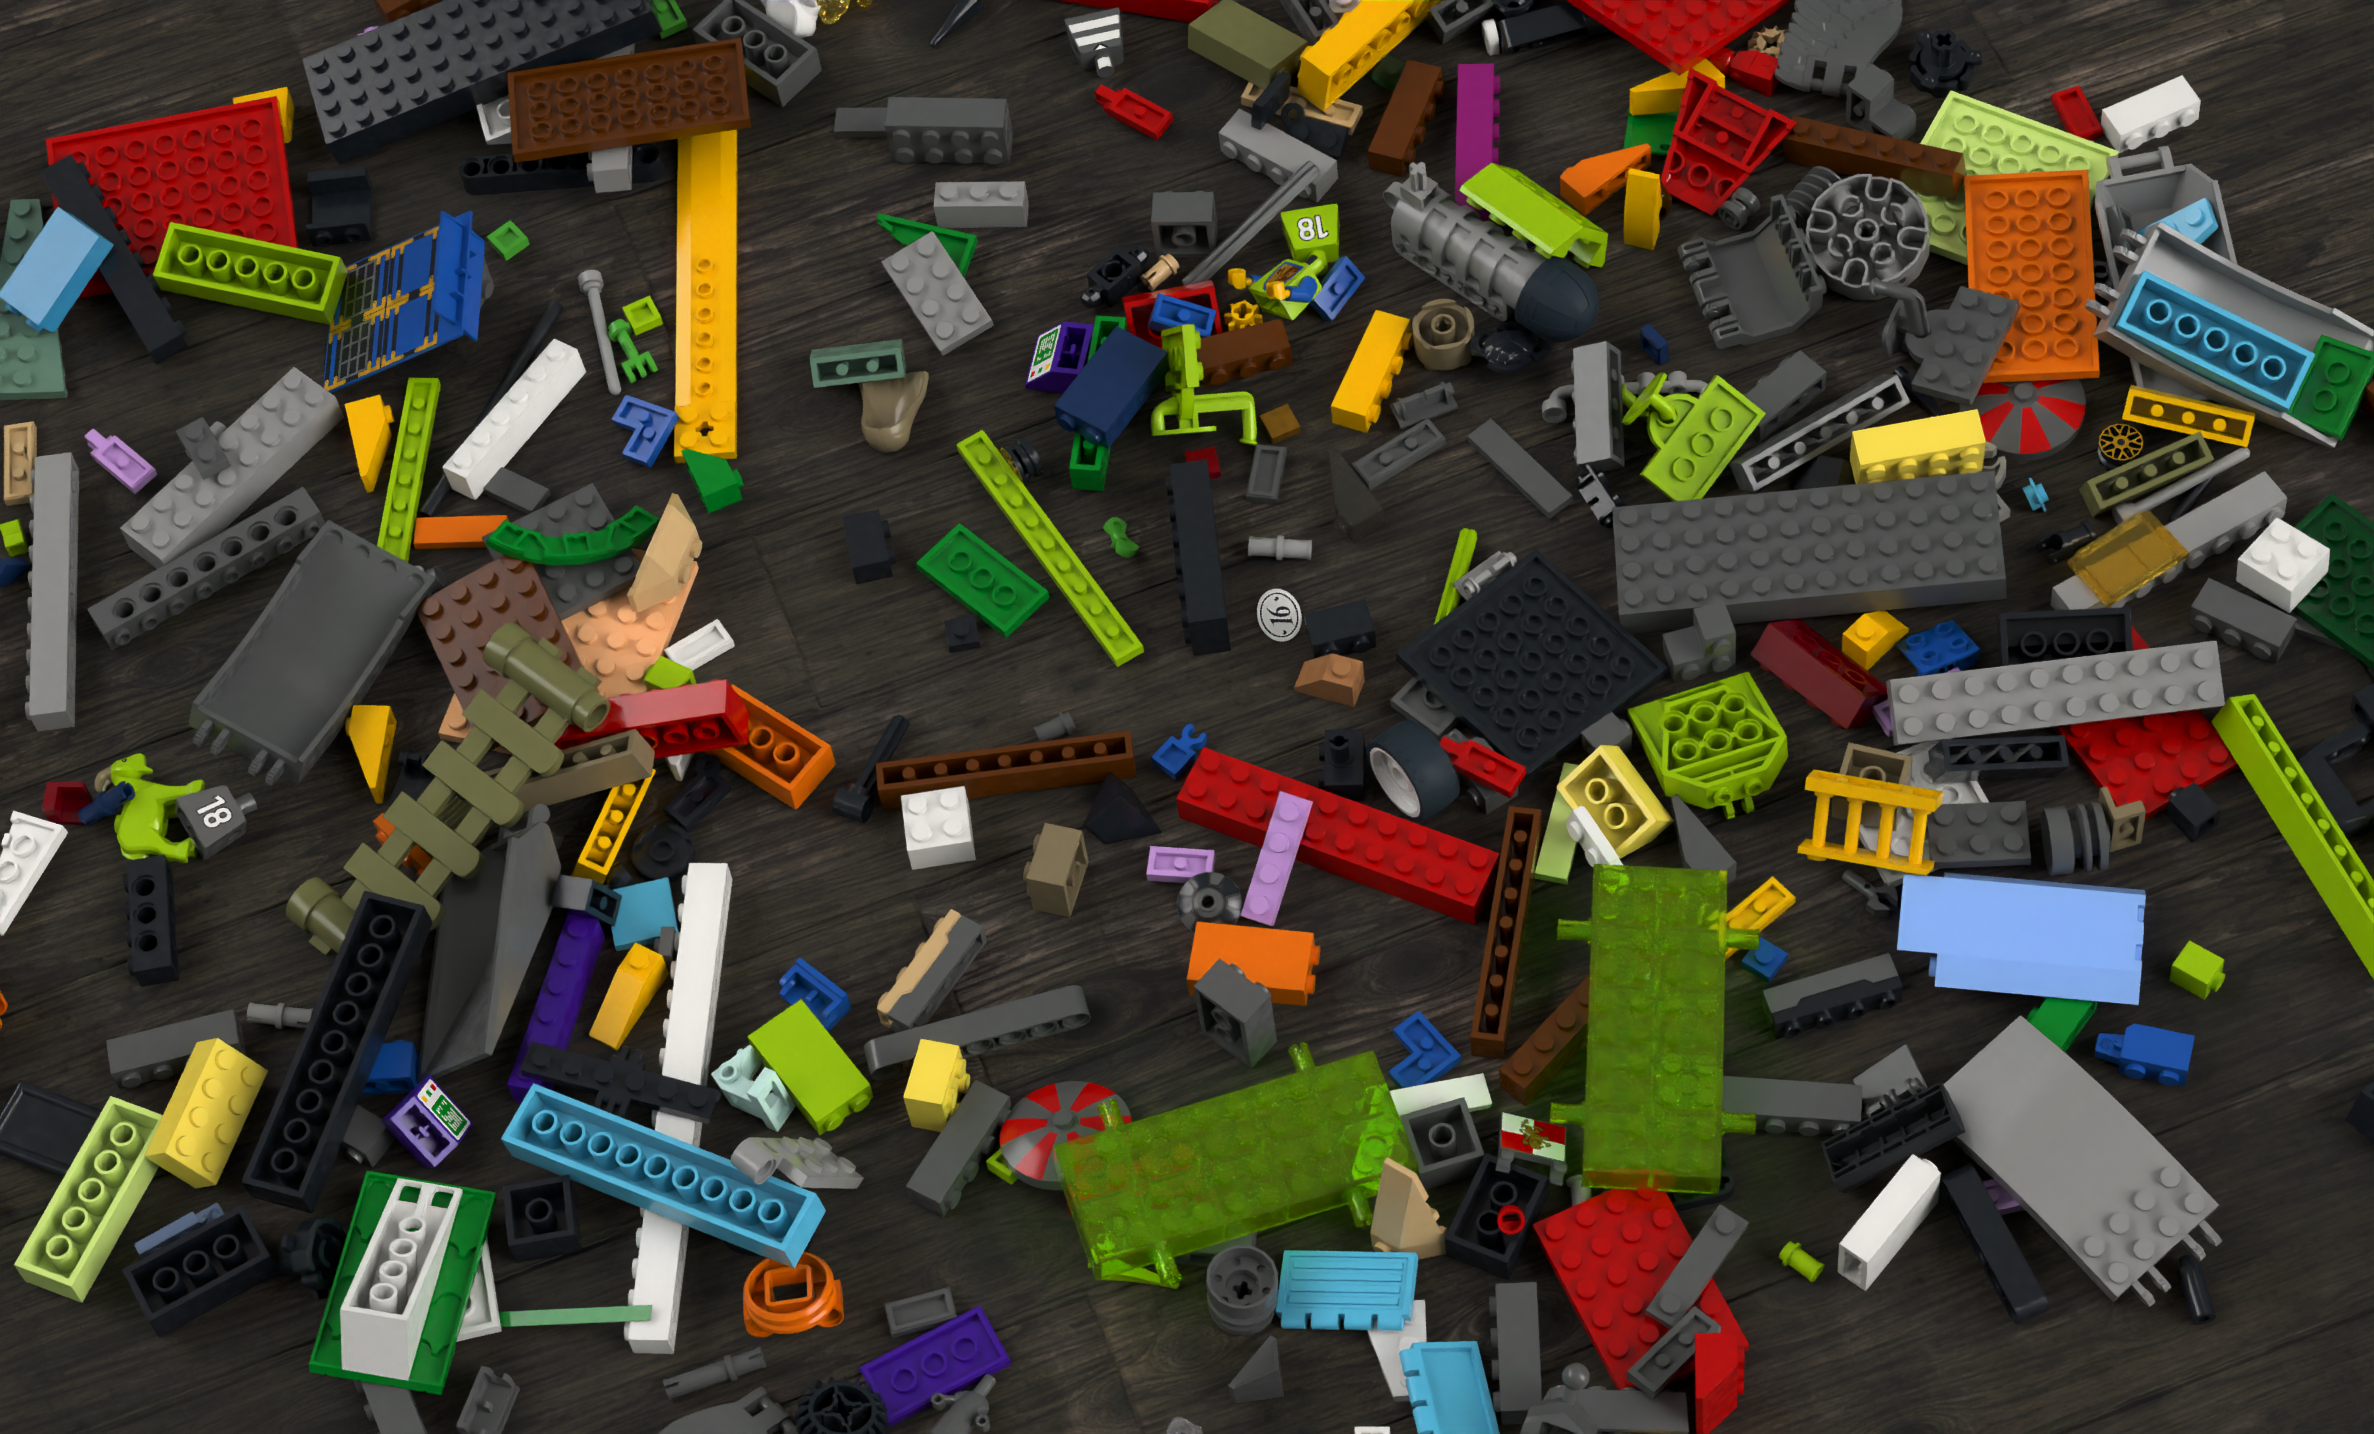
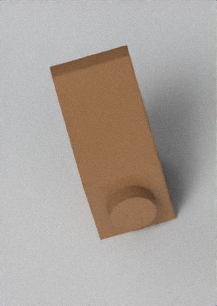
(1332, 679)

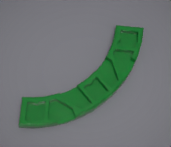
(577, 547)

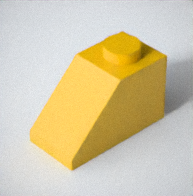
(1872, 637)

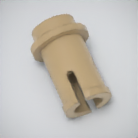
(1160, 271)

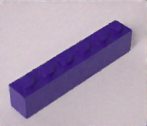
(560, 995)

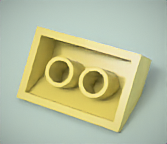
(1616, 799)

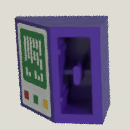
(1059, 356)
(428, 1123)

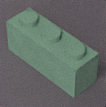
(858, 363)

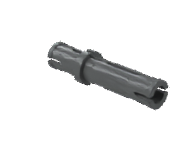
(715, 1373)

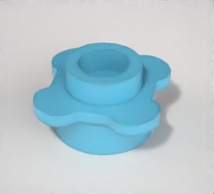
(2036, 495)

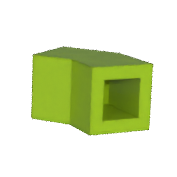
(14, 537)

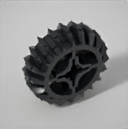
(841, 1409)

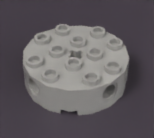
(1872, 208)

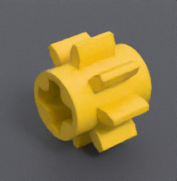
(1242, 315)

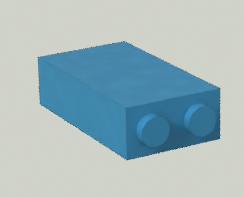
(55, 271)

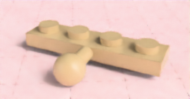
(1339, 113)

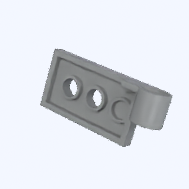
(802, 1160)

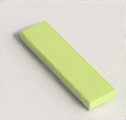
(1557, 847)

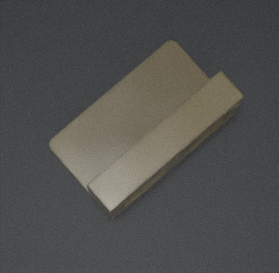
(2124, 822)

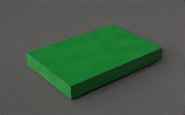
(2333, 387)

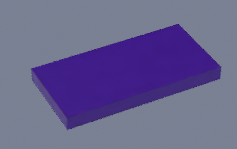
(936, 1362)

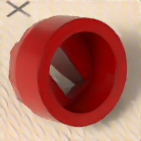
(1510, 1225)

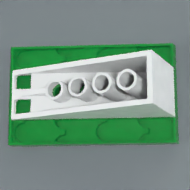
(403, 1282)

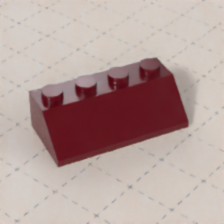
(1819, 672)

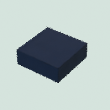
(1654, 345)

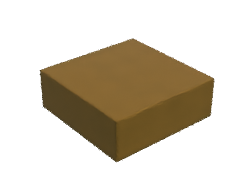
(1280, 423)

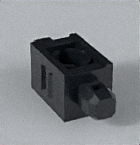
(1126, 272)

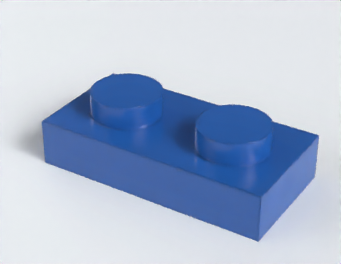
(1337, 288)

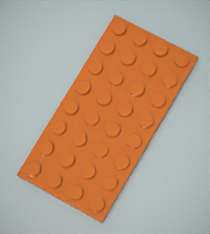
(2035, 247)

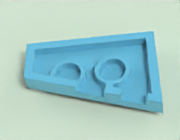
(2193, 221)

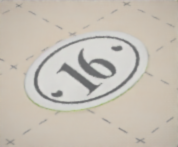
(1279, 615)

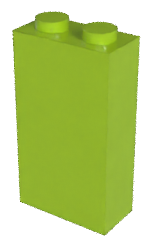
(811, 1067)

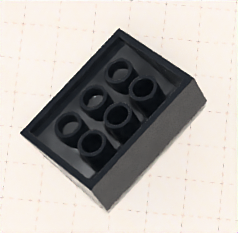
(2062, 634)

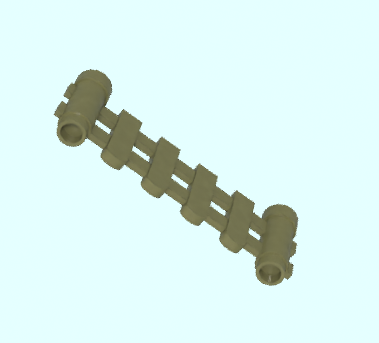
(532, 671)

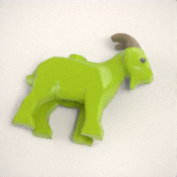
(145, 818)

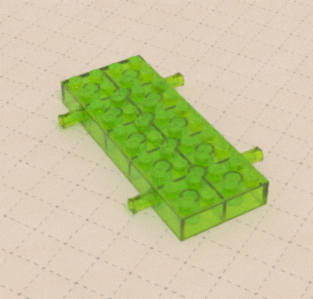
(1655, 1029)
(1232, 1164)

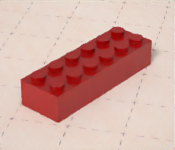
(673, 719)

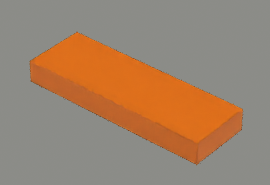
(454, 531)

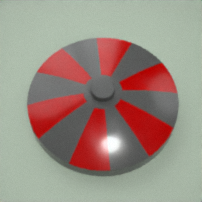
(2030, 416)
(1051, 1118)

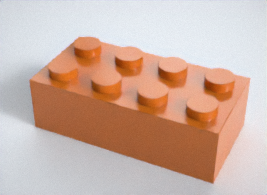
(778, 754)

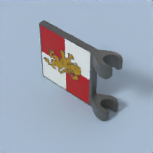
(1533, 1142)

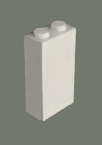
(1889, 1222)

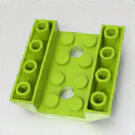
(1536, 215)

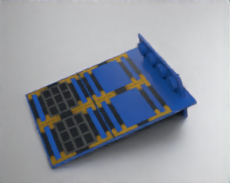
(406, 301)

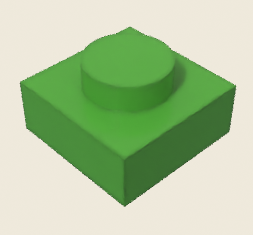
(508, 240)

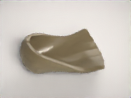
(891, 409)

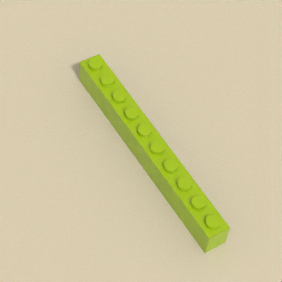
(2301, 819)

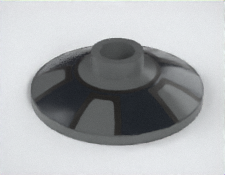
(1226, 898)

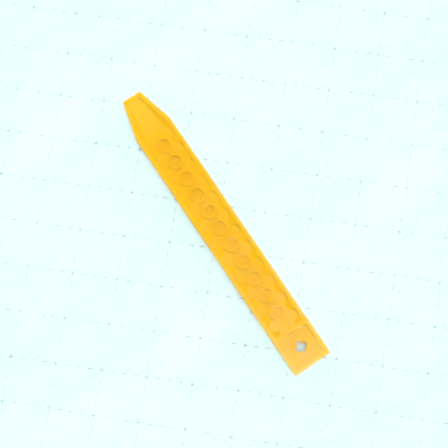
(706, 295)

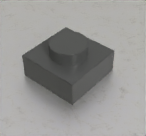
(665, 946)

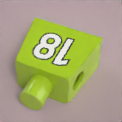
(1313, 233)

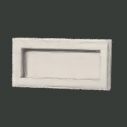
(700, 646)

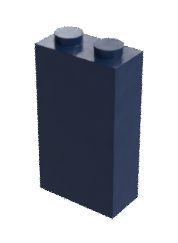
(1111, 387)

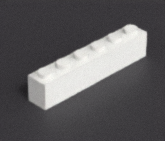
(514, 419)

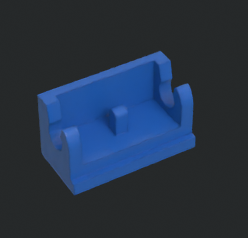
(817, 992)

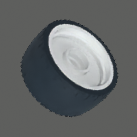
(1413, 770)

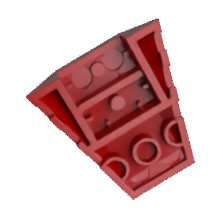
(1717, 143)

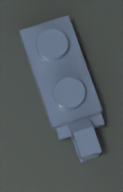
(177, 1230)

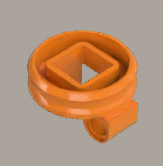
(767, 1316)

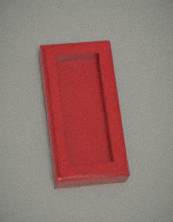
(2076, 113)

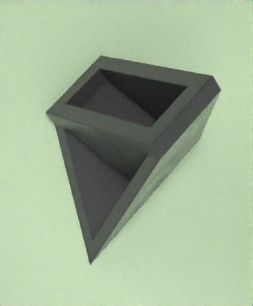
(1260, 1376)

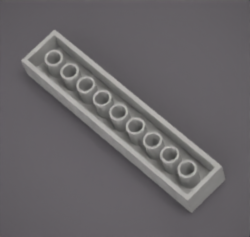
(2055, 693)

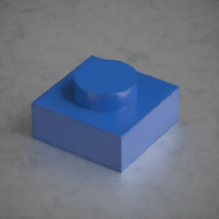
(1765, 961)

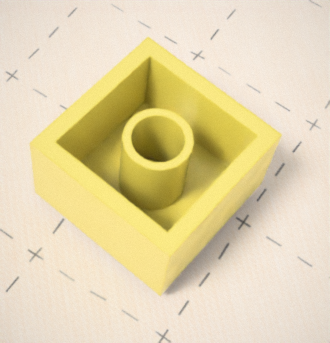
(935, 1084)

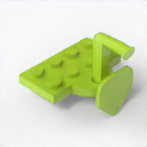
(1183, 378)
(1700, 435)

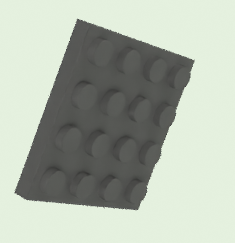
(582, 585)

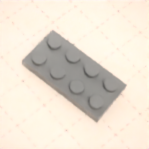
(937, 293)

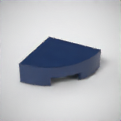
(11, 569)

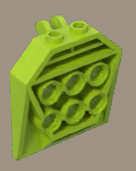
(1713, 743)

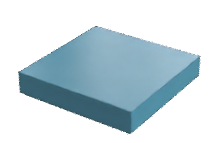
(643, 913)

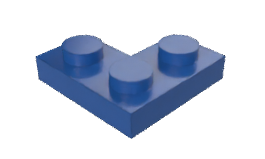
(650, 428)
(1429, 1051)

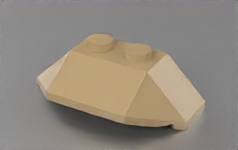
(667, 558)

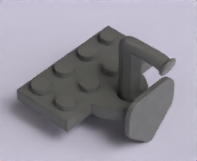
(1949, 344)

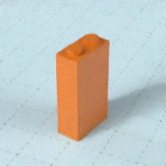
(1268, 956)

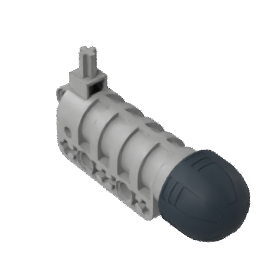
(1487, 266)

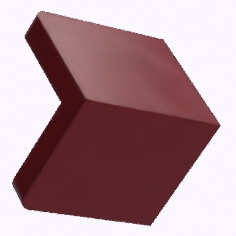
(64, 801)

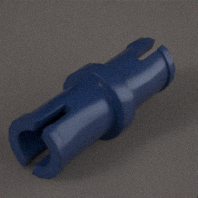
(106, 803)

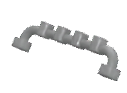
(1555, 409)

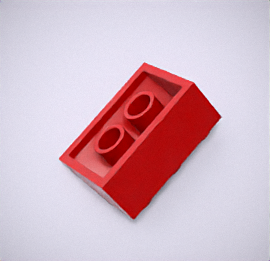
(1140, 306)
(1717, 1378)

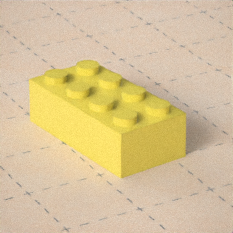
(1919, 448)
(206, 1113)

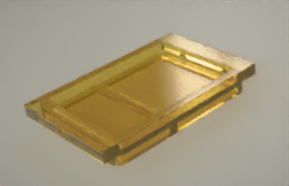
(2127, 557)

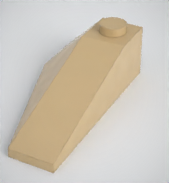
(1403, 1217)

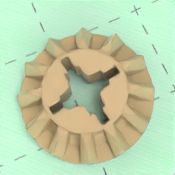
(1759, 41)

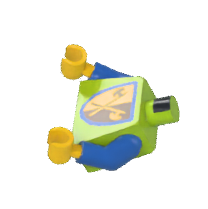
(1284, 288)

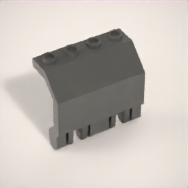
(1755, 278)

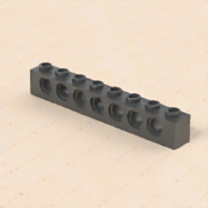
(193, 567)

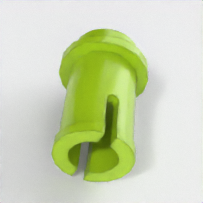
(1801, 1261)

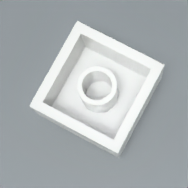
(2283, 565)
(938, 827)

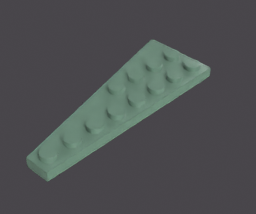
(28, 358)

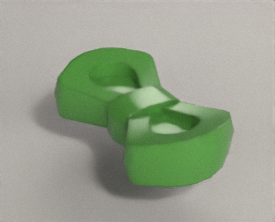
(1123, 546)

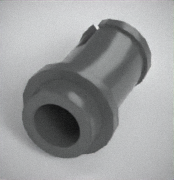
(1055, 728)

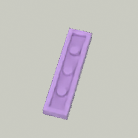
(1276, 858)

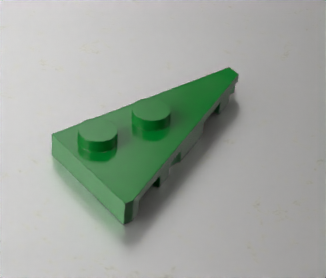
(957, 244)

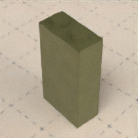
(1245, 43)

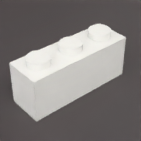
(2150, 114)

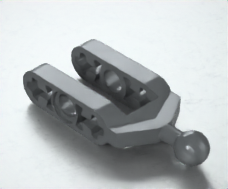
(1563, 1411)

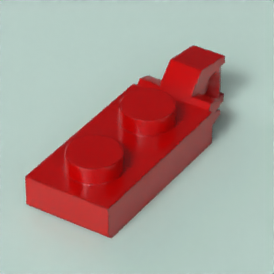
(1134, 111)
(1484, 765)

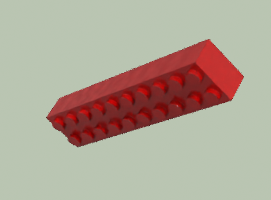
(1344, 836)

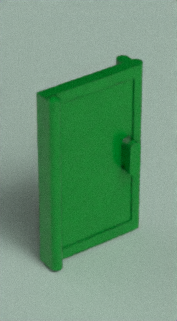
(1651, 129)

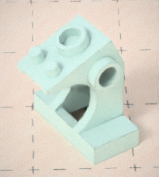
(753, 1096)

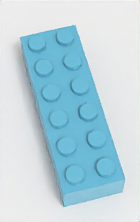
(2214, 342)

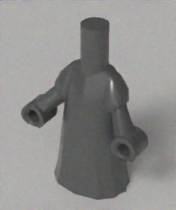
(966, 1409)

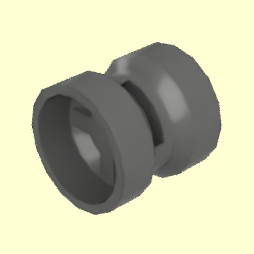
(1735, 212)

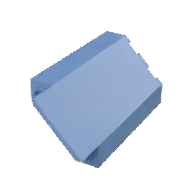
(2026, 935)

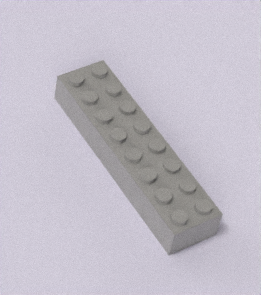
(259, 449)

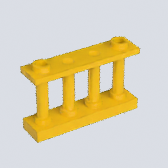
(1889, 797)

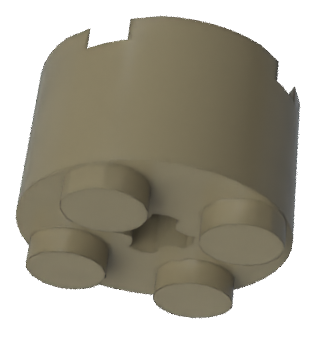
(1443, 335)

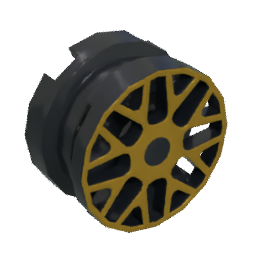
(2119, 438)
(1022, 459)

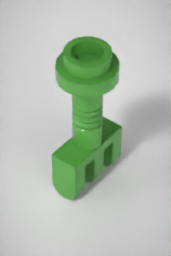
(620, 332)

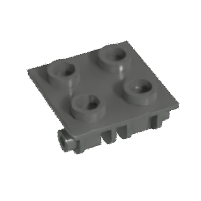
(1890, 1082)

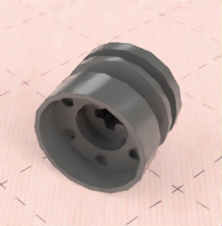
(2074, 838)
(1240, 1273)

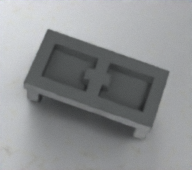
(488, 1404)

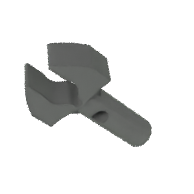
(1872, 893)

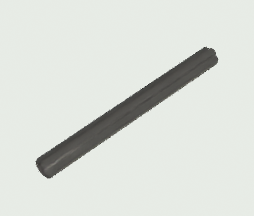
(1253, 224)

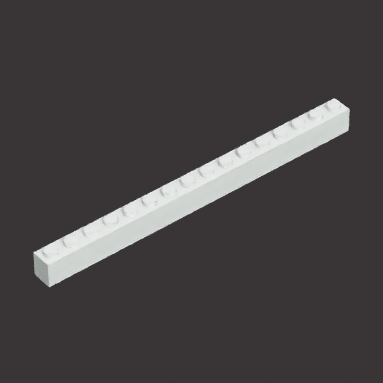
(685, 1057)

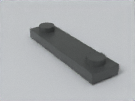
(1697, 1267)

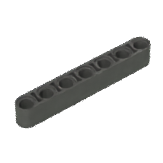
(982, 1030)

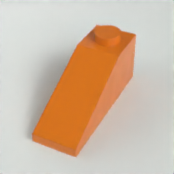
(1601, 176)

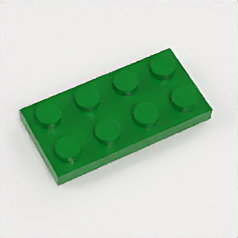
(982, 580)

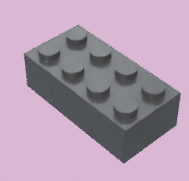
(774, 57)
(949, 130)

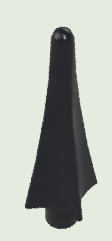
(961, 13)
(1924, 401)

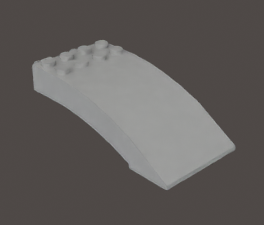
(2233, 288)
(2077, 1161)

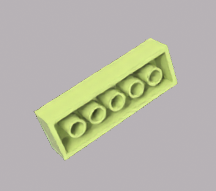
(92, 1202)

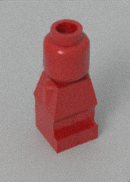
(1747, 68)

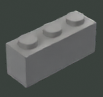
(981, 204)

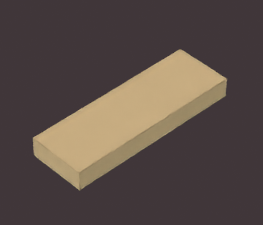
(19, 460)

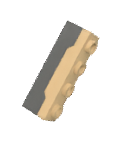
(931, 973)

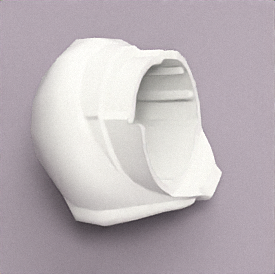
(794, 15)

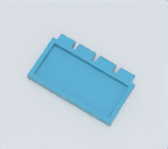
(1346, 1287)
(1448, 1388)

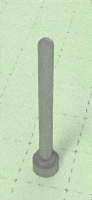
(591, 285)
(2125, 511)

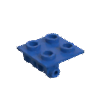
(1938, 648)

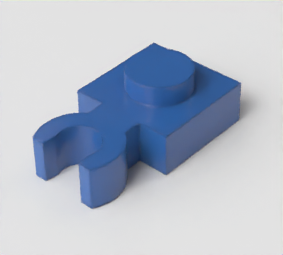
(1178, 755)

